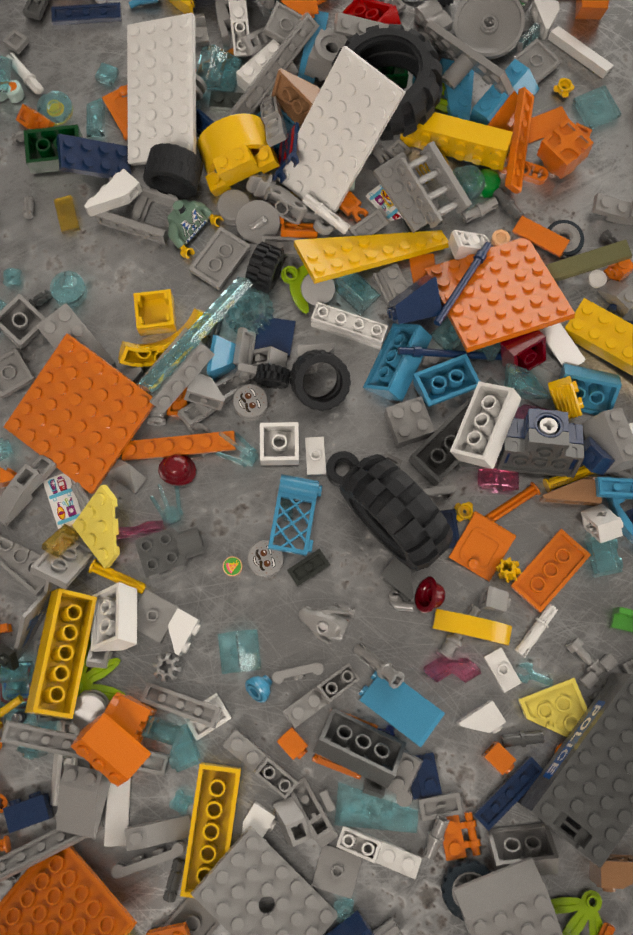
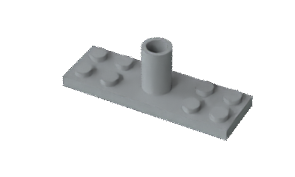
(466, 60)

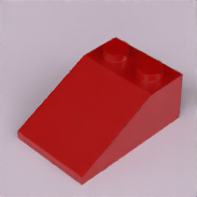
(374, 11)

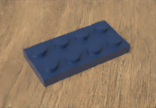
(91, 156)

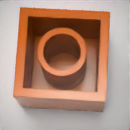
(591, 9)

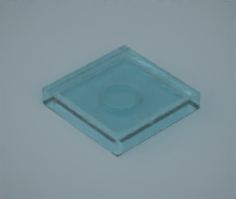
(597, 107)

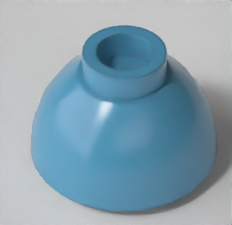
(259, 688)

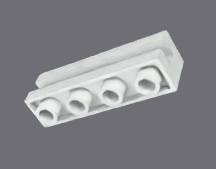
(349, 325)

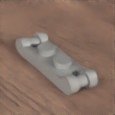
(140, 862)

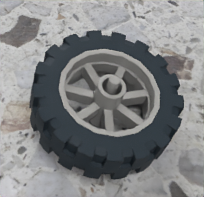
(452, 877)

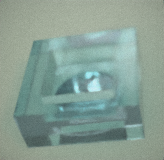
(107, 74)

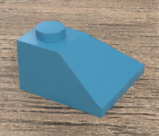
(222, 360)

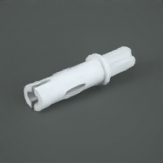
(28, 78)
(321, 210)
(536, 631)

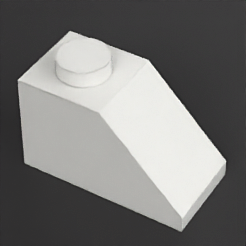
(545, 13)
(484, 718)

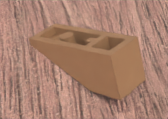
(577, 493)

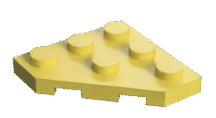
(99, 526)
(555, 707)

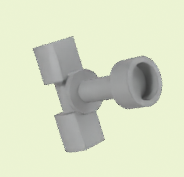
(595, 667)

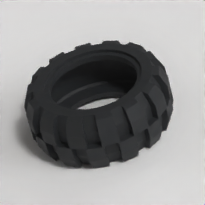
(410, 52)
(396, 511)

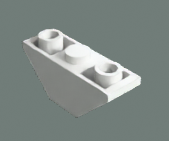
(465, 243)

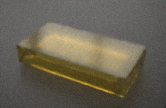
(66, 214)
(61, 540)

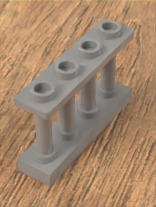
(444, 176)

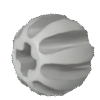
(162, 662)

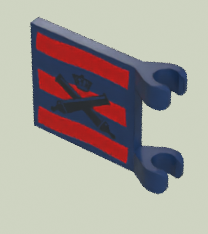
(287, 153)

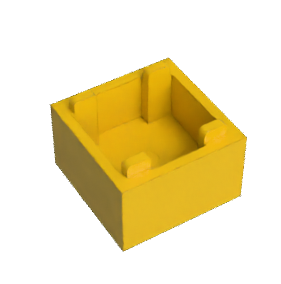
(155, 312)

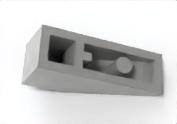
(314, 814)
(157, 832)

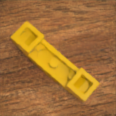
(472, 626)

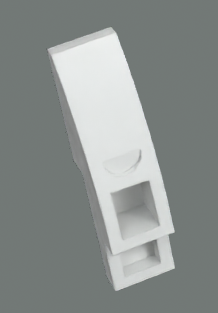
(239, 25)
(379, 852)

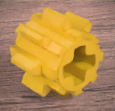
(511, 565)

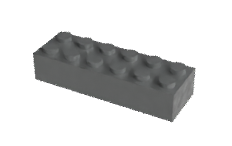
(434, 455)

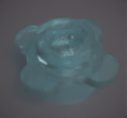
(8, 273)
(180, 796)
(344, 904)

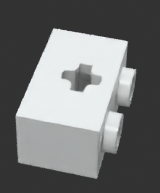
(602, 523)

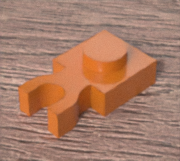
(351, 205)

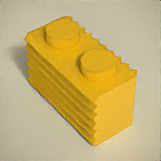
(564, 396)

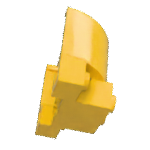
(227, 148)

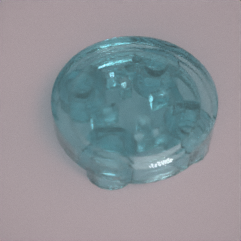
(471, 180)

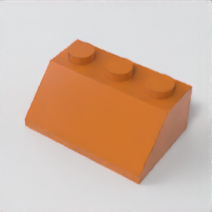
(110, 749)

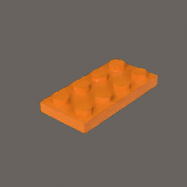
(550, 570)

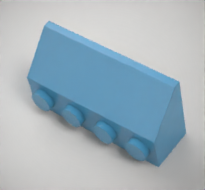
(492, 100)
(394, 372)

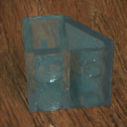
(218, 68)

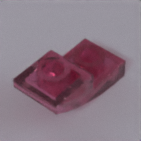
(499, 479)

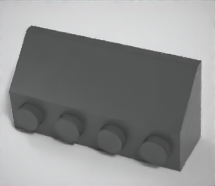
(360, 747)

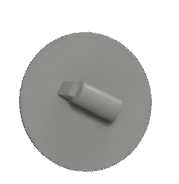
(257, 219)

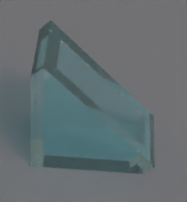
(161, 730)

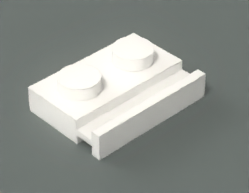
(200, 730)

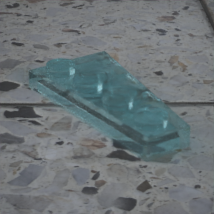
(370, 812)

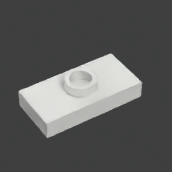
(315, 456)
(502, 670)

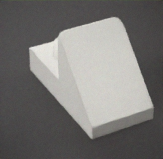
(201, 33)

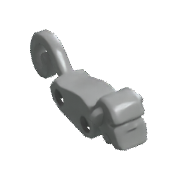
(285, 203)

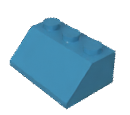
(445, 380)
(596, 388)

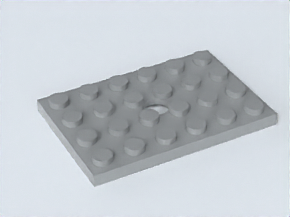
(257, 871)

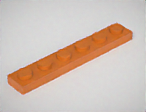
(519, 141)
(178, 445)

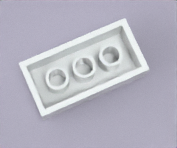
(485, 424)

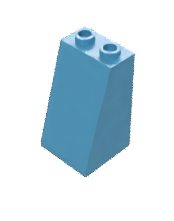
(402, 708)

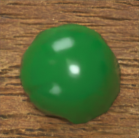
(492, 183)

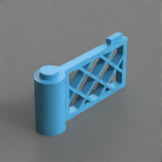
(302, 491)

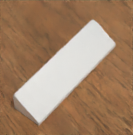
(580, 52)
(562, 345)
(60, 760)
(117, 814)

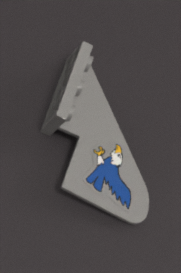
(57, 573)

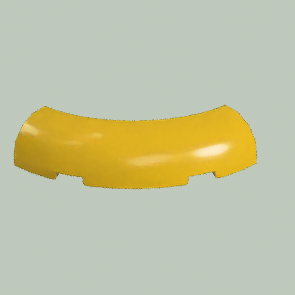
(147, 354)

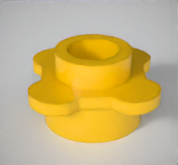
(567, 84)
(459, 509)

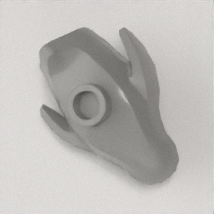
(324, 622)

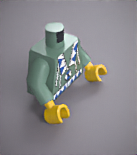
(187, 221)

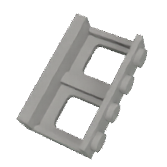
(136, 223)
(181, 376)

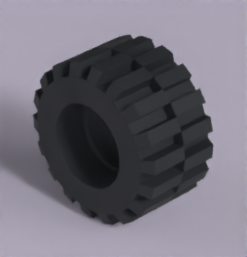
(265, 267)

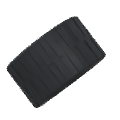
(173, 170)
(338, 392)

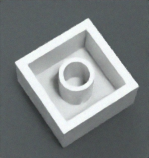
(279, 443)

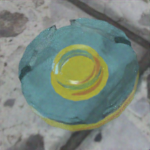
(55, 107)

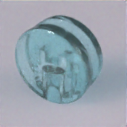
(68, 288)

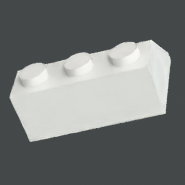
(251, 69)
(115, 619)

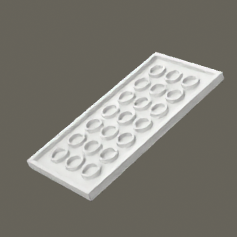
(161, 85)
(341, 129)

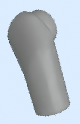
(398, 603)

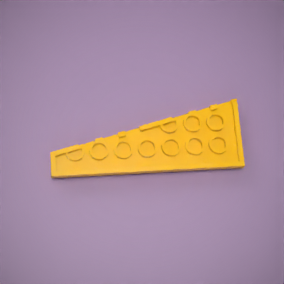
(351, 254)

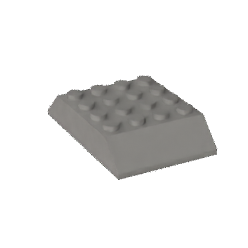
(508, 902)

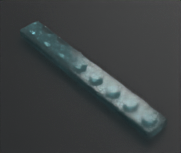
(195, 334)

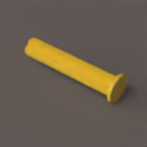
(558, 481)
(116, 576)

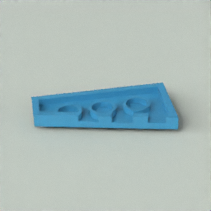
(460, 98)

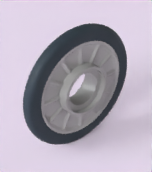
(573, 231)

